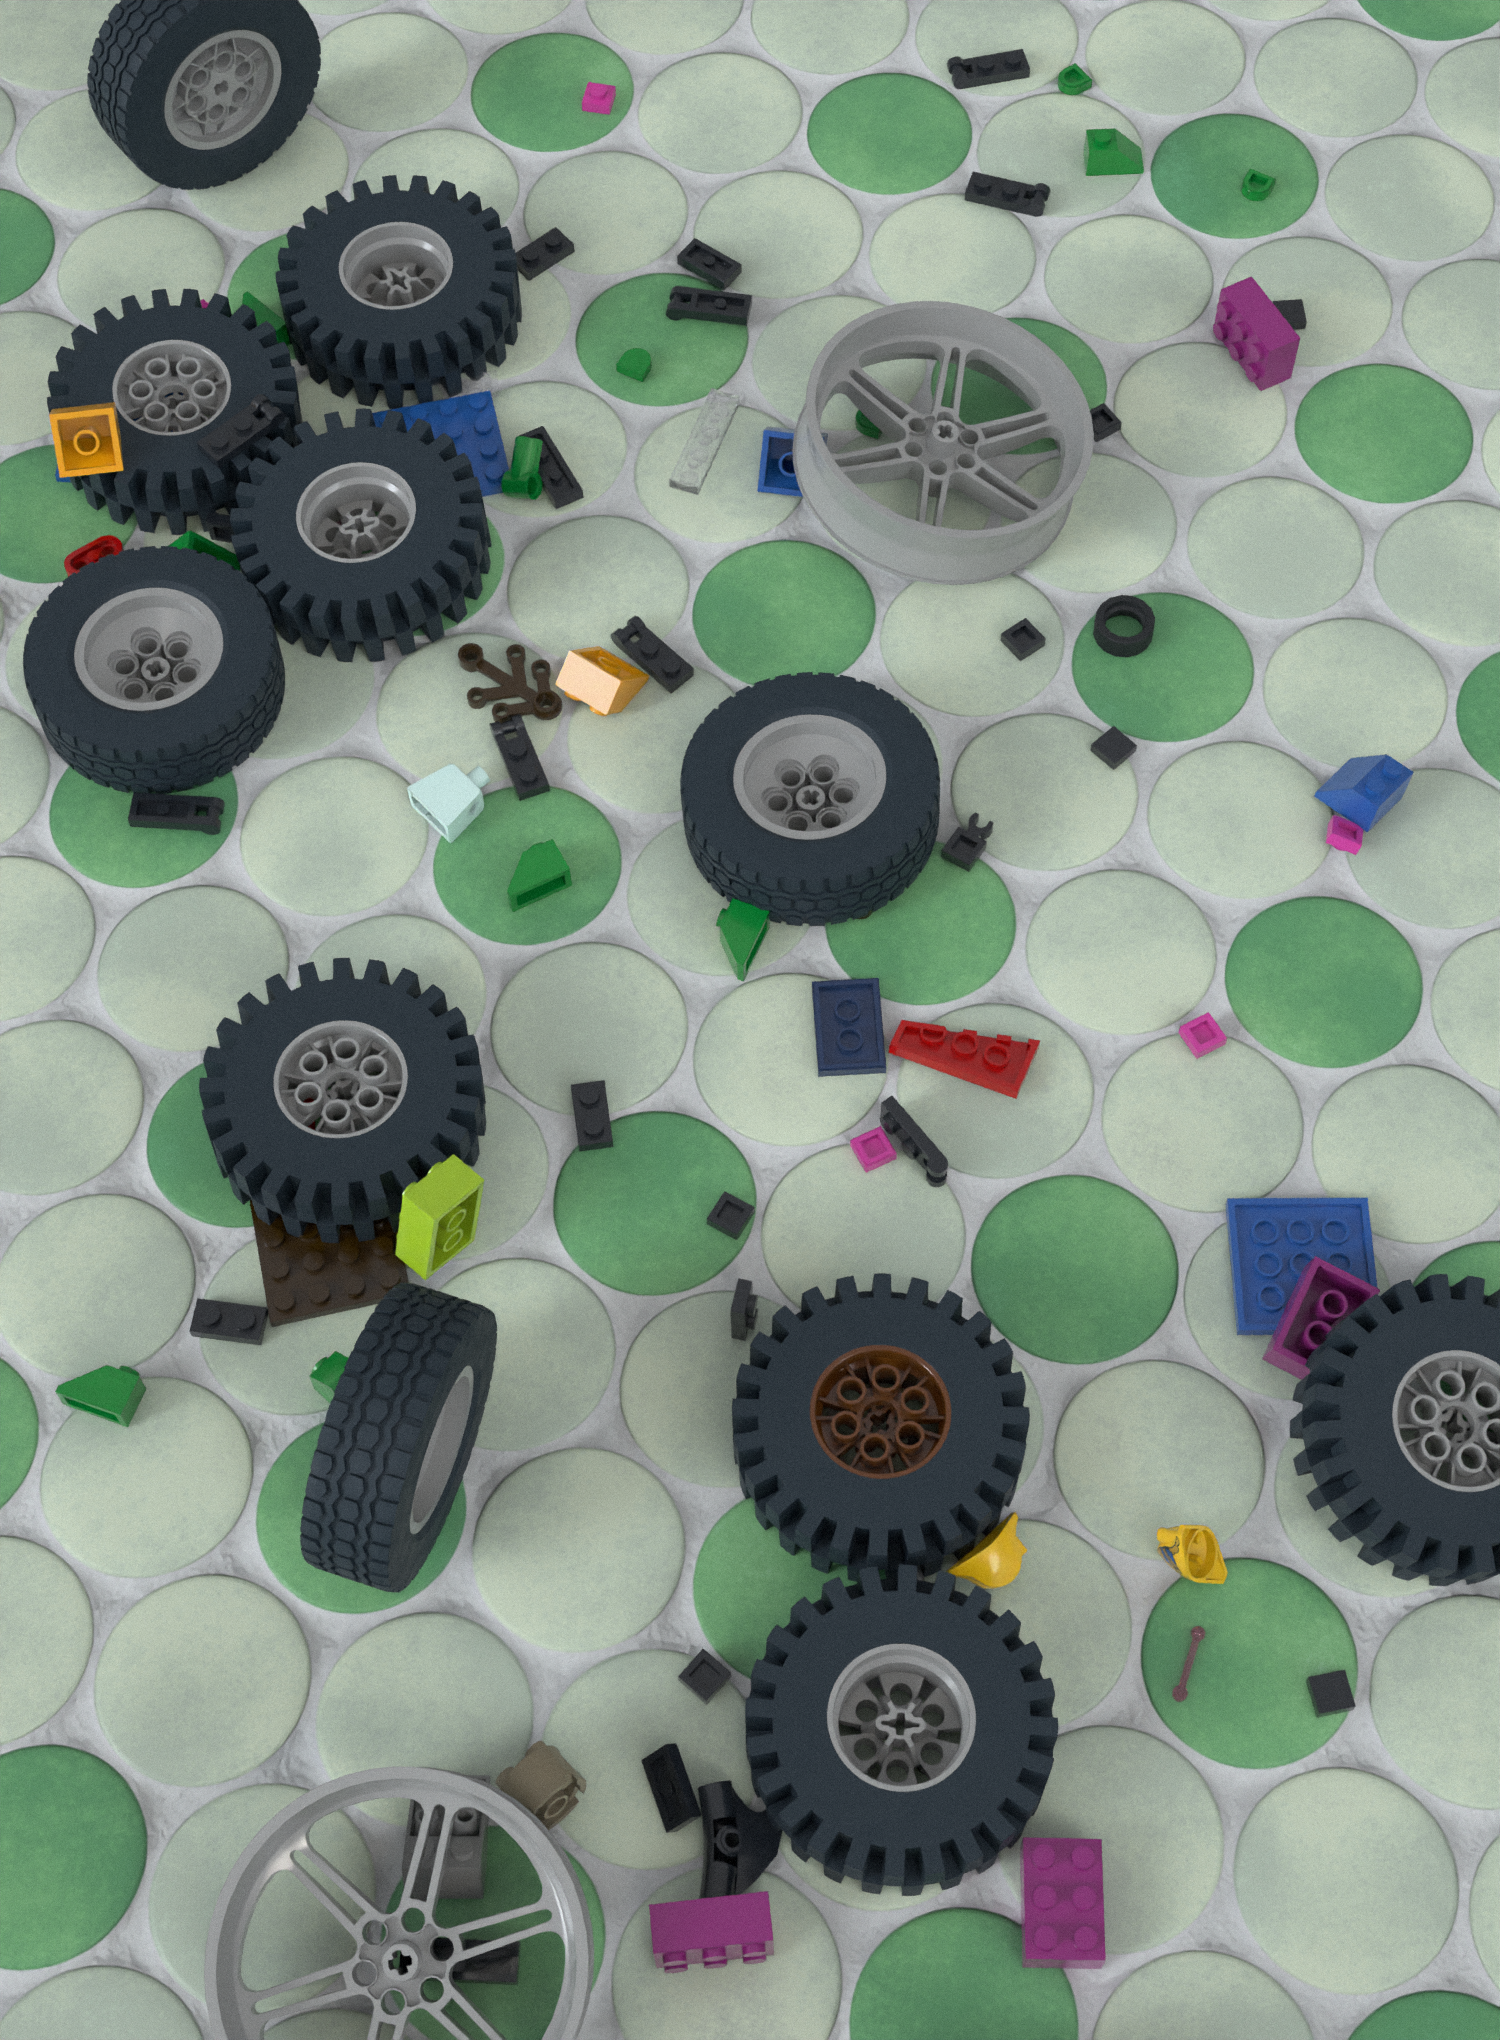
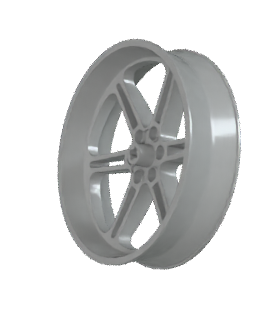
(939, 447)
(273, 1848)

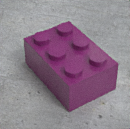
(1256, 333)
(1315, 1307)
(1062, 1903)
(711, 1931)

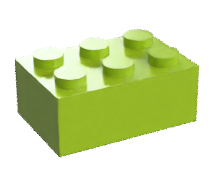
(439, 1216)

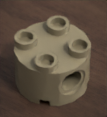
(543, 1784)

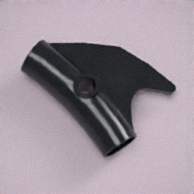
(749, 1840)

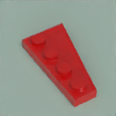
(982, 1060)

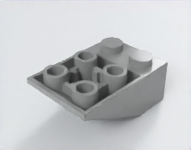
(466, 1855)

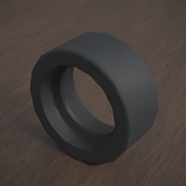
(1124, 606)

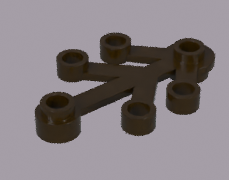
(511, 686)

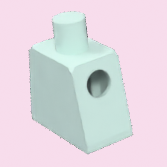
(449, 799)

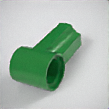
(523, 478)

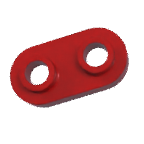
(92, 552)

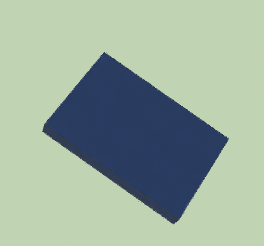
(848, 1027)

